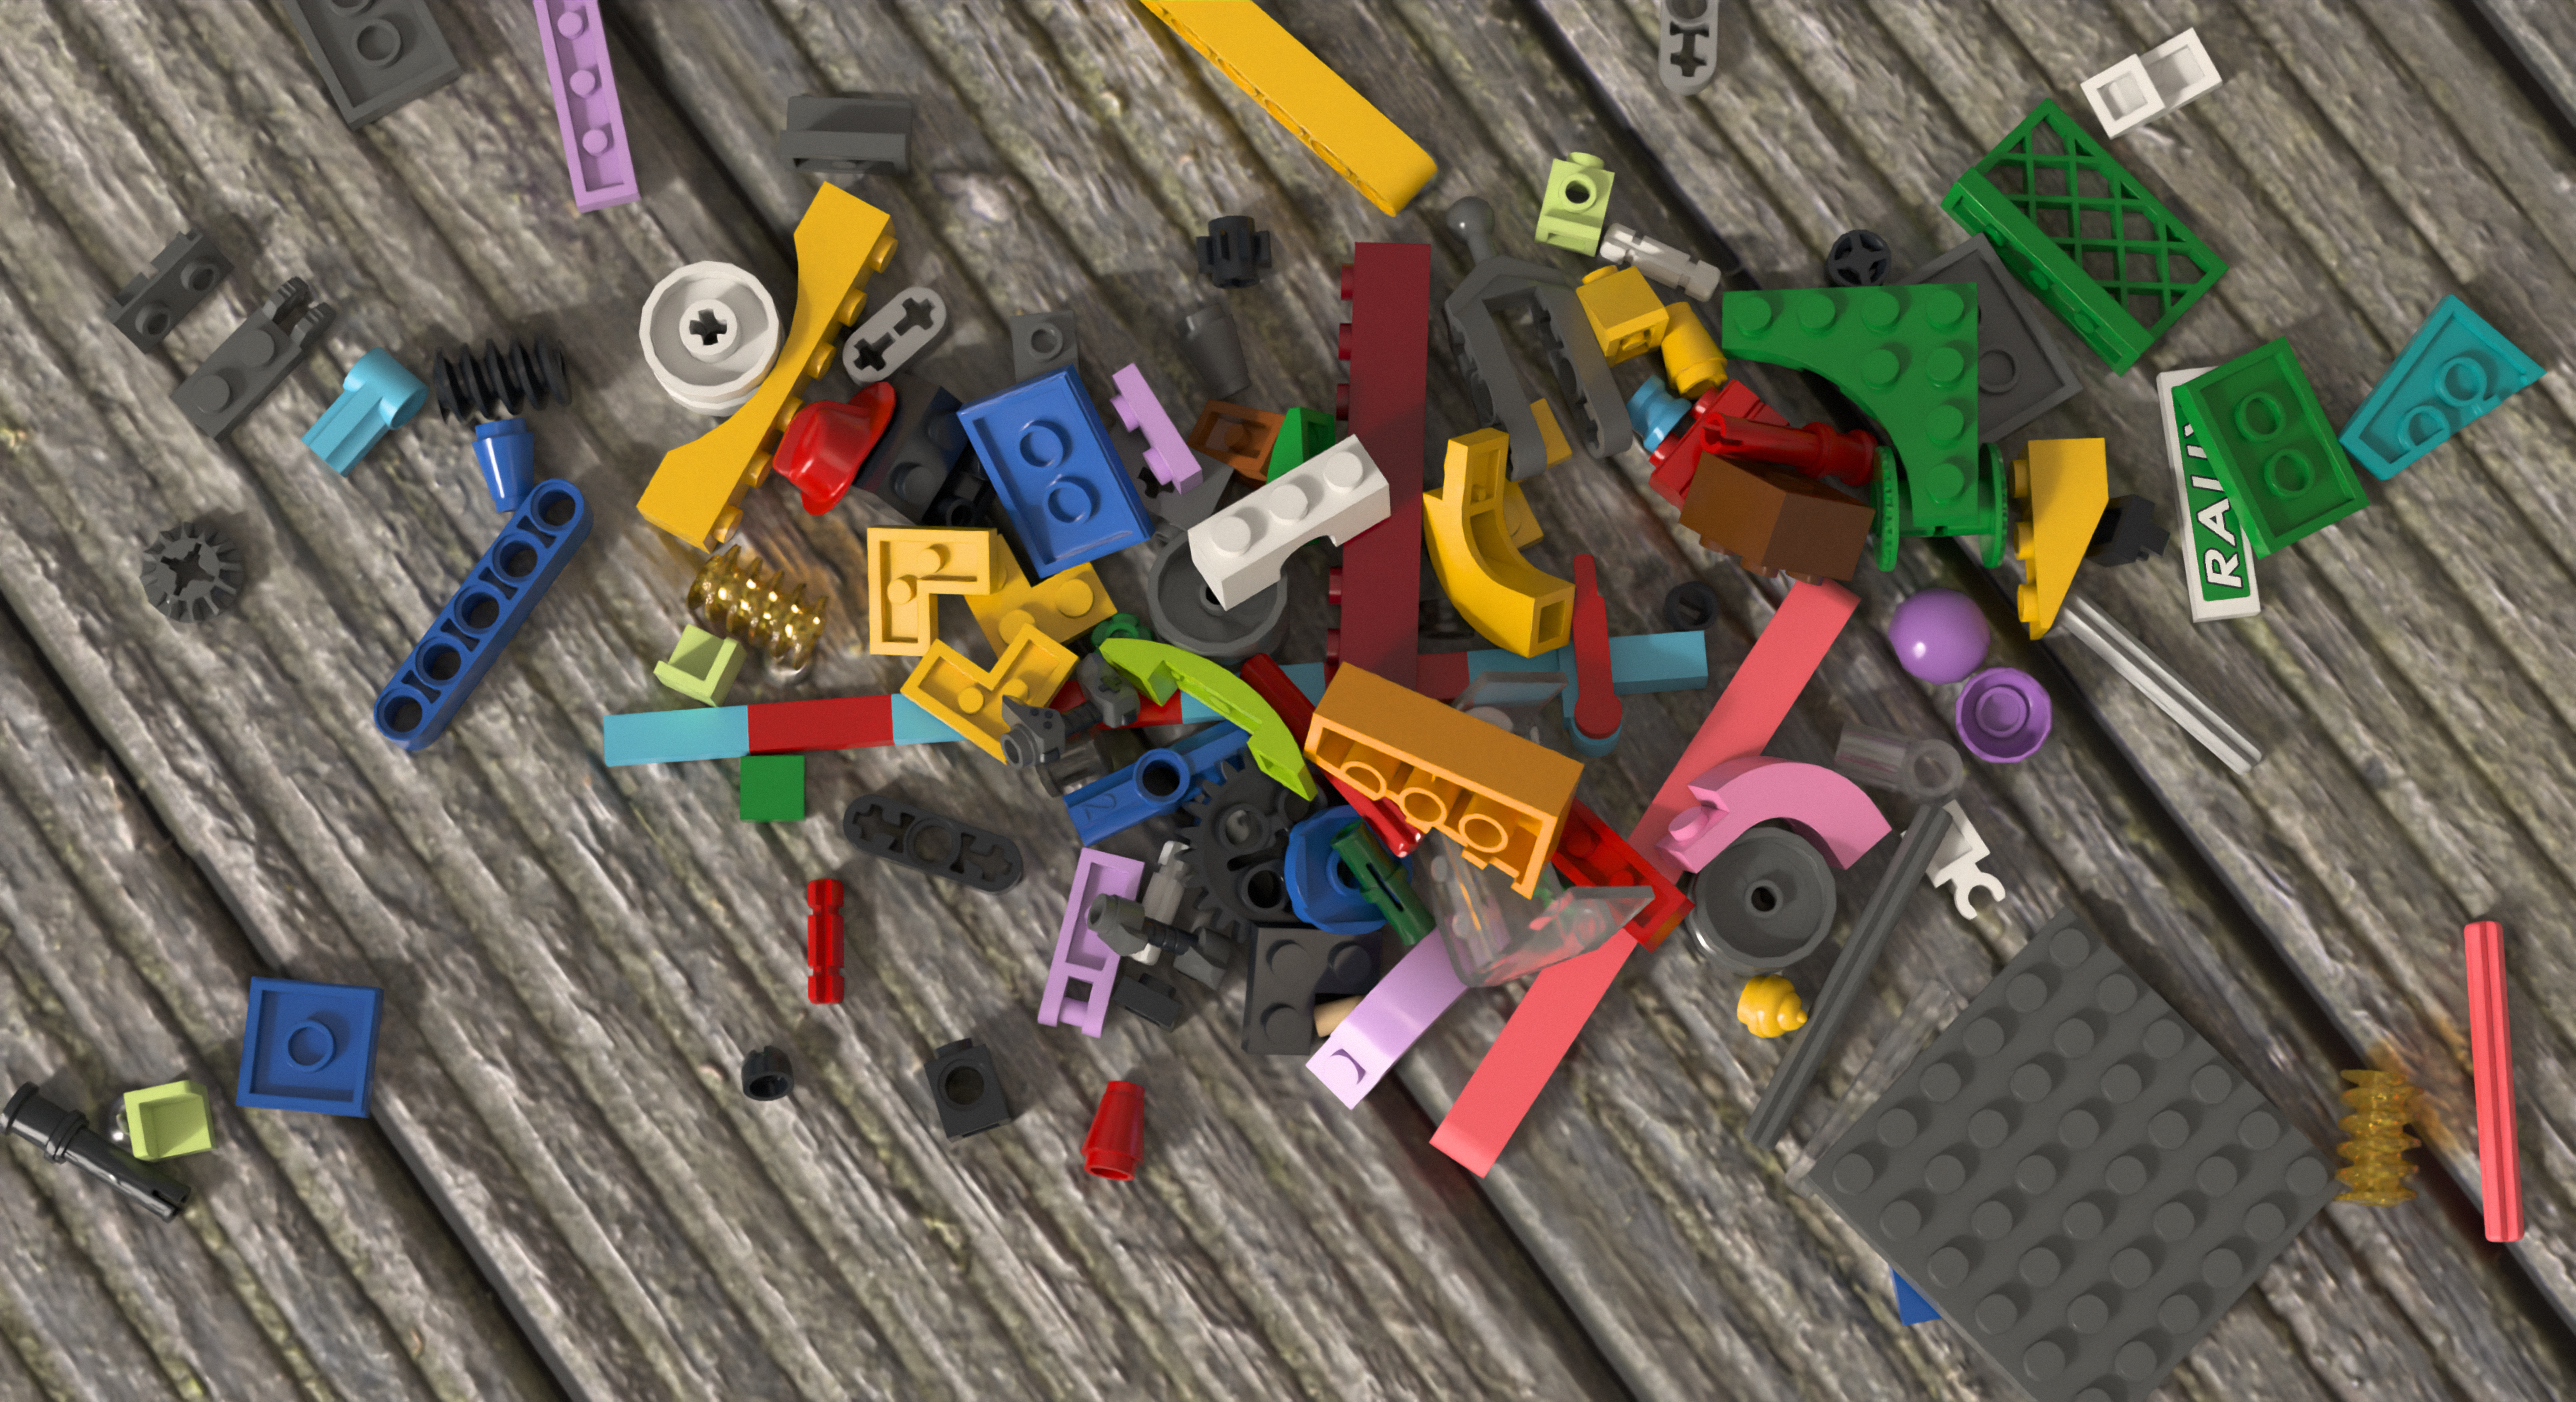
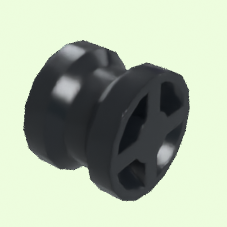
(1859, 252)

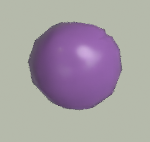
(1939, 635)
(2004, 715)

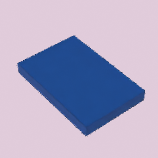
(1056, 471)

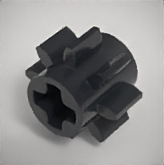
(1233, 252)

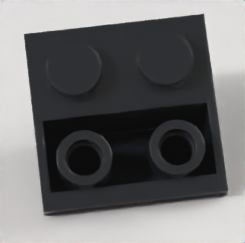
(924, 462)

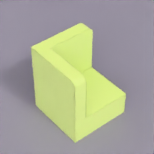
(702, 666)
(170, 1121)

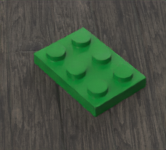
(2271, 447)

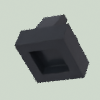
(2126, 533)

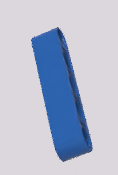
(482, 647)

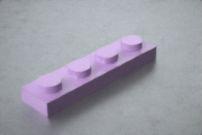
(587, 103)

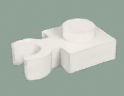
(1957, 859)

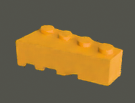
(1446, 771)

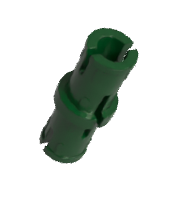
(1360, 848)

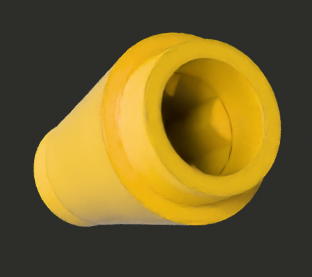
(1690, 354)

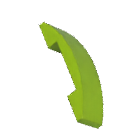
(1161, 668)

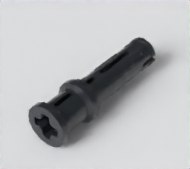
(68, 1138)

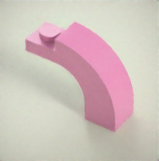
(1747, 790)

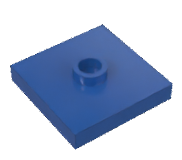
(310, 1047)

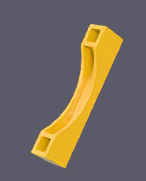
(706, 480)

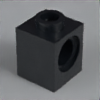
(975, 1118)

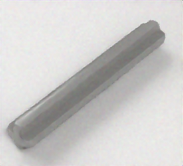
(2159, 682)

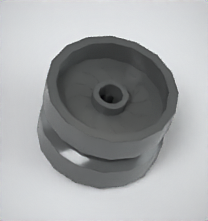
(1193, 619)
(1790, 879)

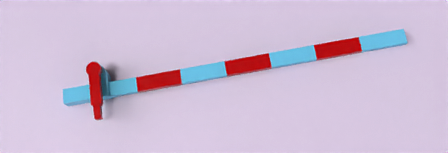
(1592, 662)

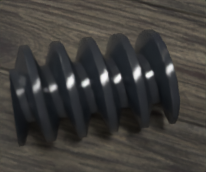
(501, 378)

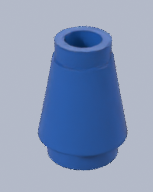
(506, 461)

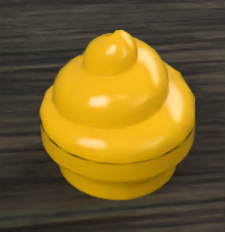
(1770, 1006)

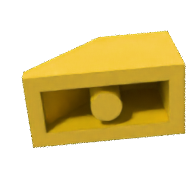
(1623, 313)

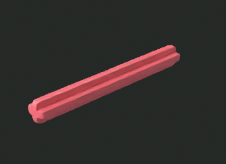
(2494, 1082)

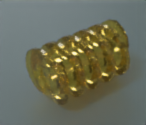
(759, 606)
(2378, 1139)

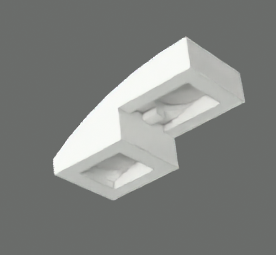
(2151, 84)

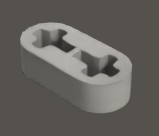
(886, 326)

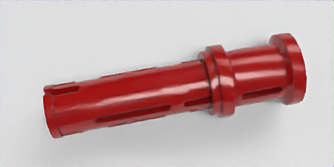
(1812, 449)

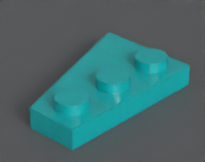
(2435, 387)

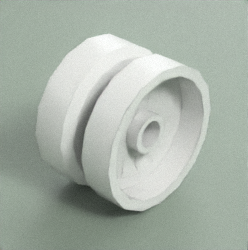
(691, 309)

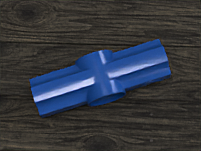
(1124, 802)

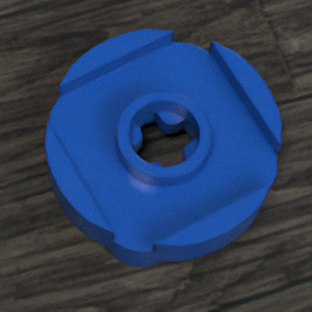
(1313, 879)

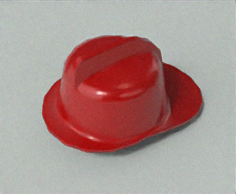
(830, 443)

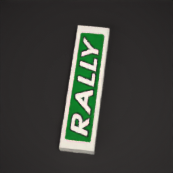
(2211, 536)

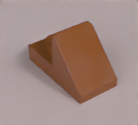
(1238, 438)

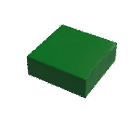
(773, 789)

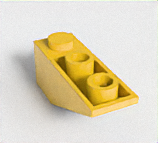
(2061, 504)

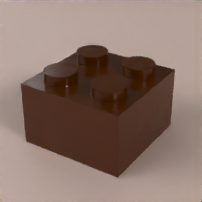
(1775, 519)

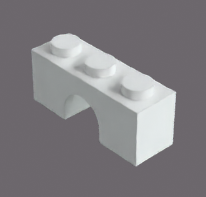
(1251, 539)

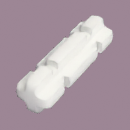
(1660, 262)
(1163, 895)

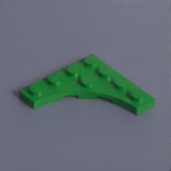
(1900, 357)

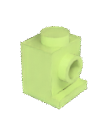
(1570, 224)

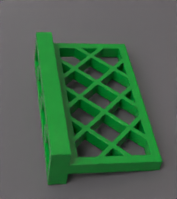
(2059, 279)

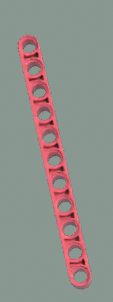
(1569, 991)

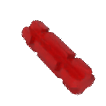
(825, 941)

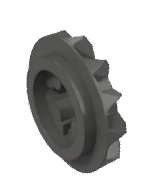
(200, 599)

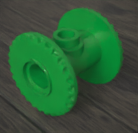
(1895, 516)

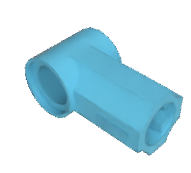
(376, 398)

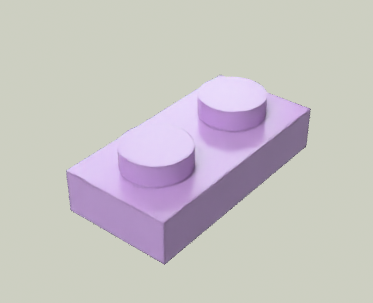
(1168, 455)

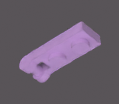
(1080, 952)

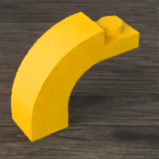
(1478, 560)

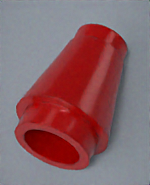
(1117, 1133)

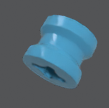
(1656, 412)

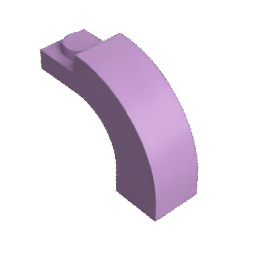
(1388, 1021)

